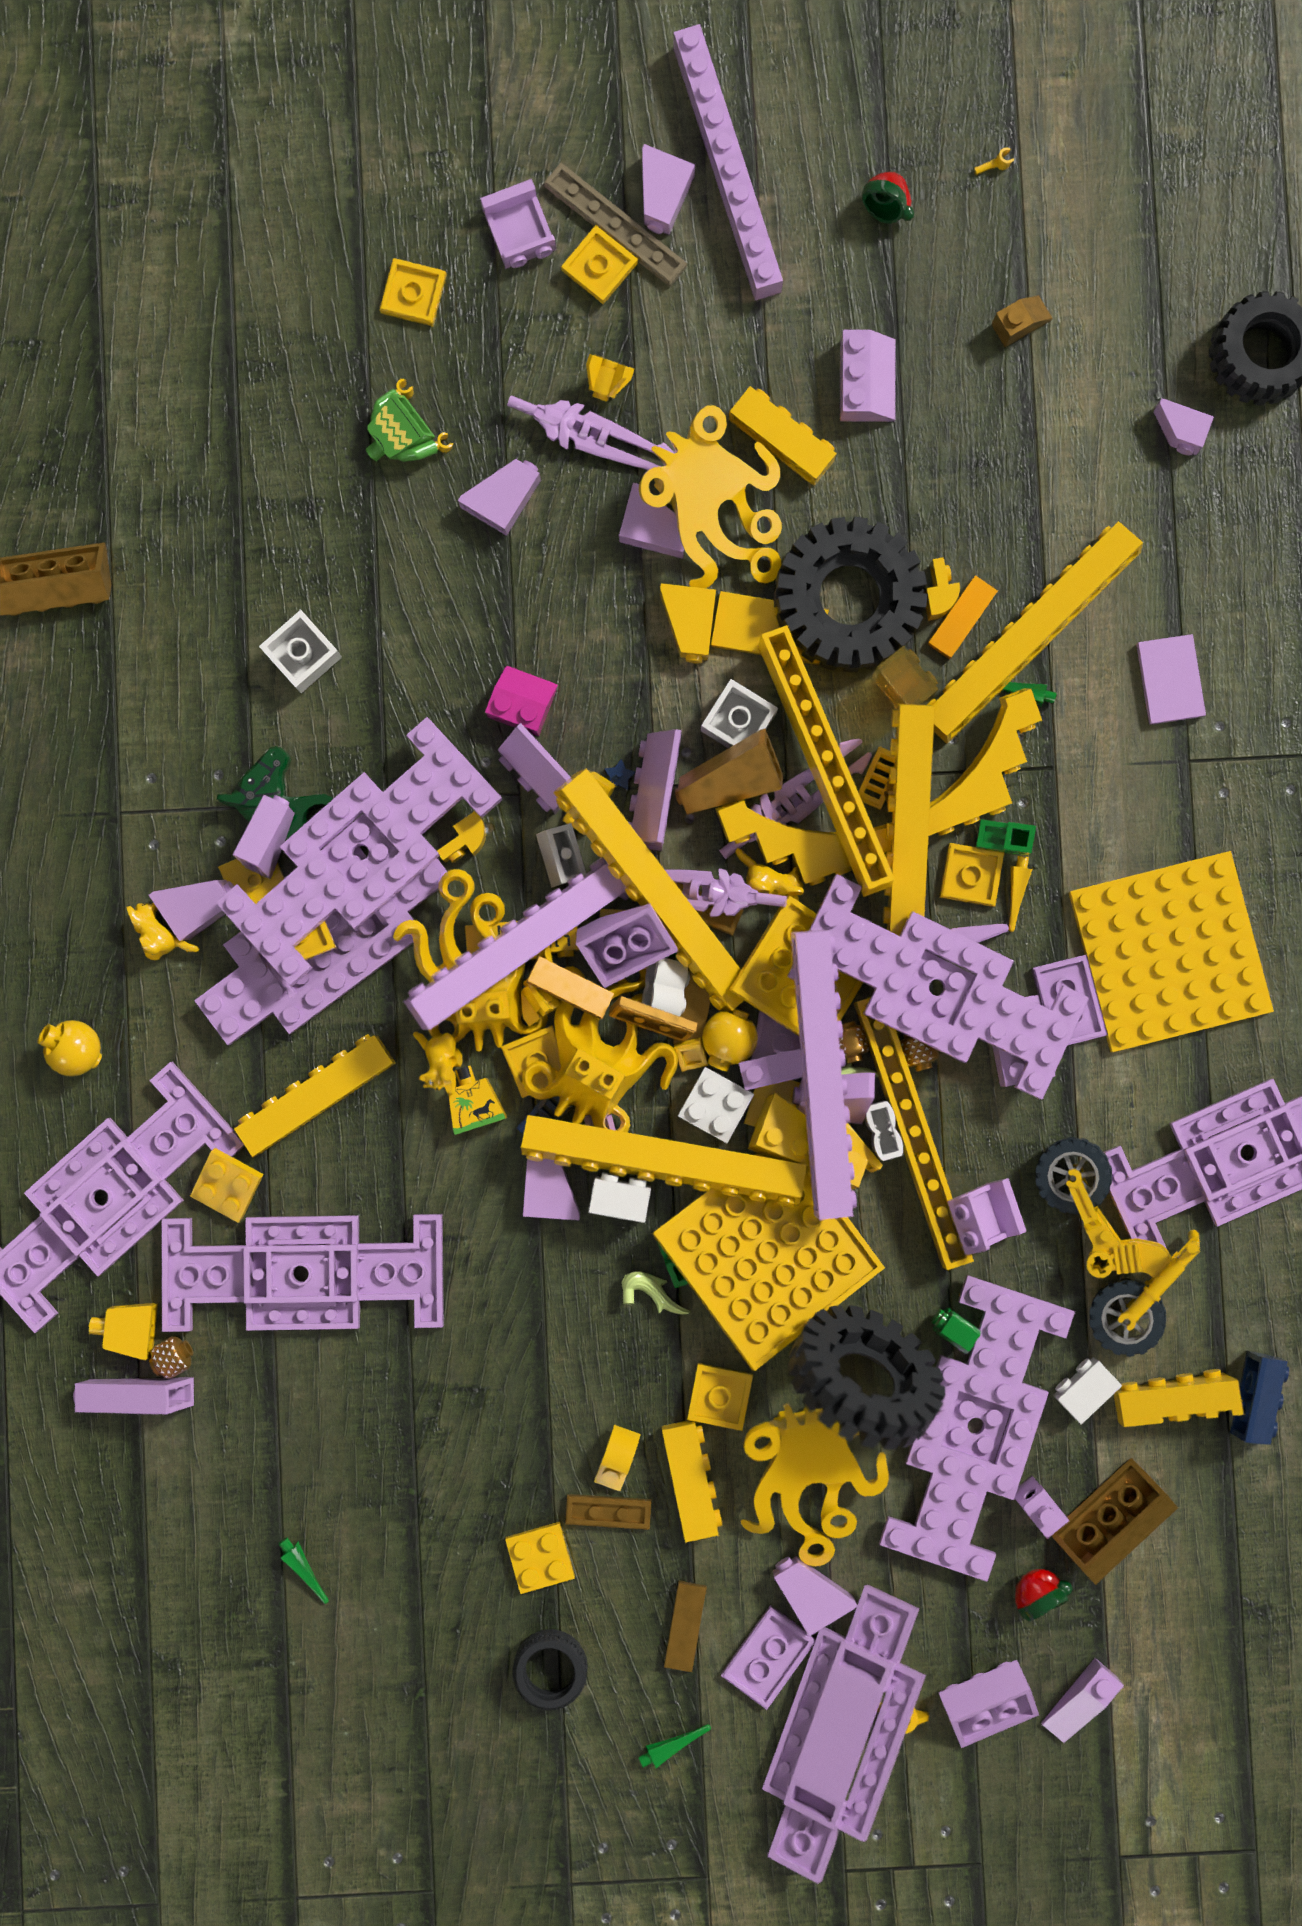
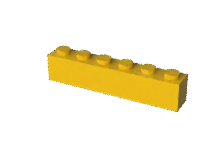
(314, 1095)

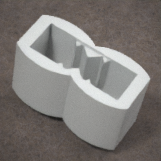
(666, 985)
(884, 1138)

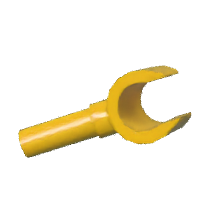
(998, 162)

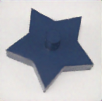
(619, 775)

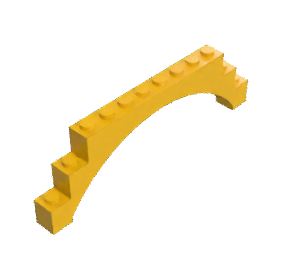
(974, 793)

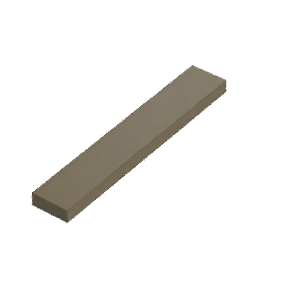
(615, 223)

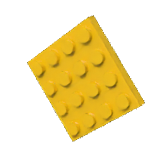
(764, 976)

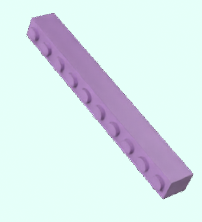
(727, 162)
(514, 945)
(822, 1074)

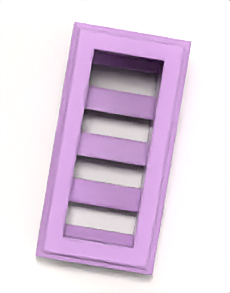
(981, 933)

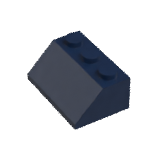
(1260, 1398)

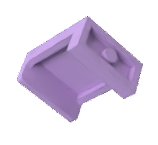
(518, 224)
(986, 1216)

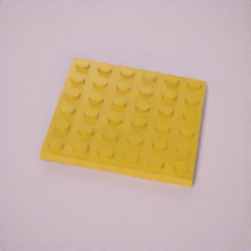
(1171, 951)
(765, 1265)

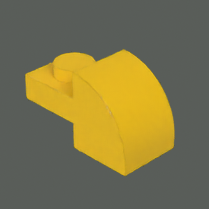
(942, 595)
(471, 835)
(617, 1458)

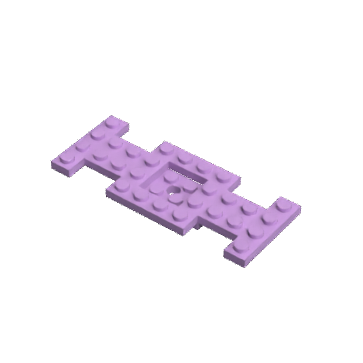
(333, 877)
(970, 1003)
(1213, 1167)
(128, 1171)
(337, 1277)
(963, 1460)

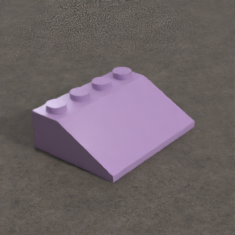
(655, 786)

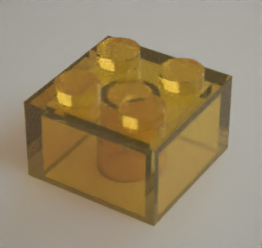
(904, 679)

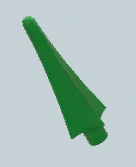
(1039, 691)
(296, 1560)
(663, 1750)

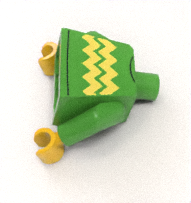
(400, 429)

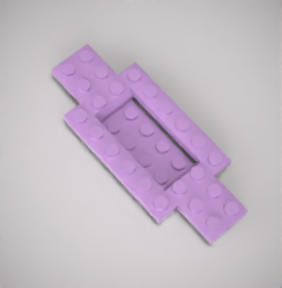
(259, 990)
(831, 1728)

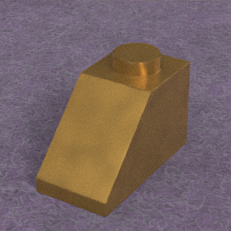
(1020, 319)

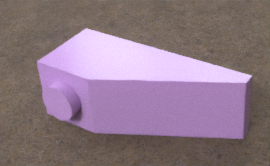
(771, 1069)
(1083, 1701)

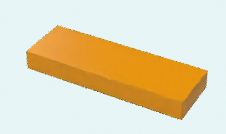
(962, 617)

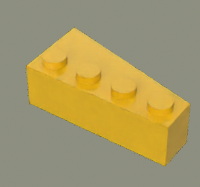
(783, 1136)
(1177, 1398)

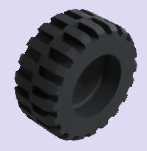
(1233, 365)

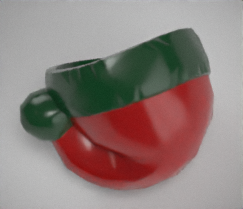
(888, 198)
(1040, 1593)

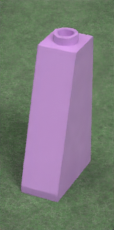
(134, 1395)

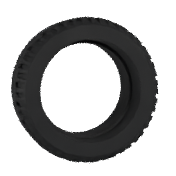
(542, 1698)

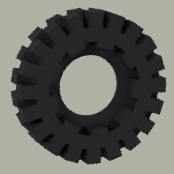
(860, 546)
(876, 1418)

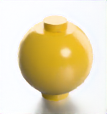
(729, 1038)
(70, 1047)

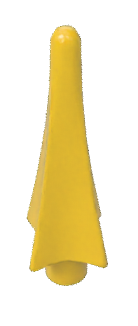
(1019, 878)

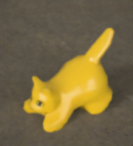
(769, 881)
(154, 937)
(442, 1057)

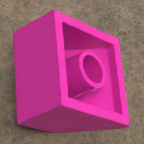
(521, 699)

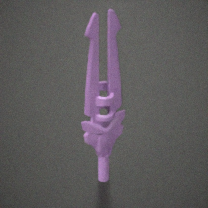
(564, 423)
(789, 789)
(726, 894)

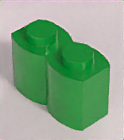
(955, 1330)

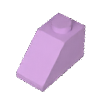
(1183, 426)

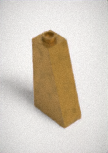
(731, 776)

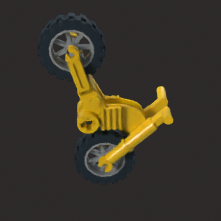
(1121, 1255)

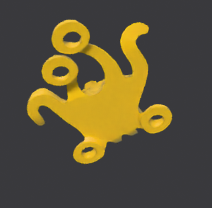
(699, 481)
(499, 1004)
(595, 1073)
(805, 1454)

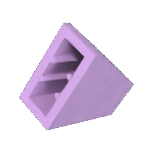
(664, 188)
(502, 495)
(650, 527)
(264, 835)
(191, 907)
(858, 1098)
(548, 1192)
(812, 1594)

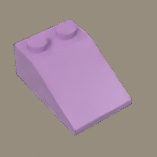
(624, 943)

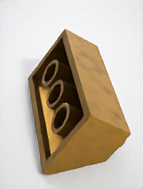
(54, 579)
(1114, 1520)

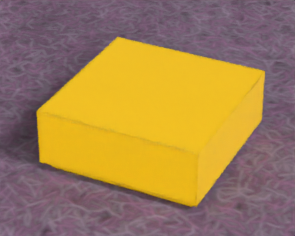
(691, 1054)

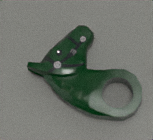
(267, 779)

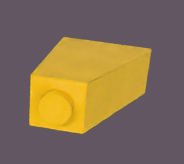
(690, 619)

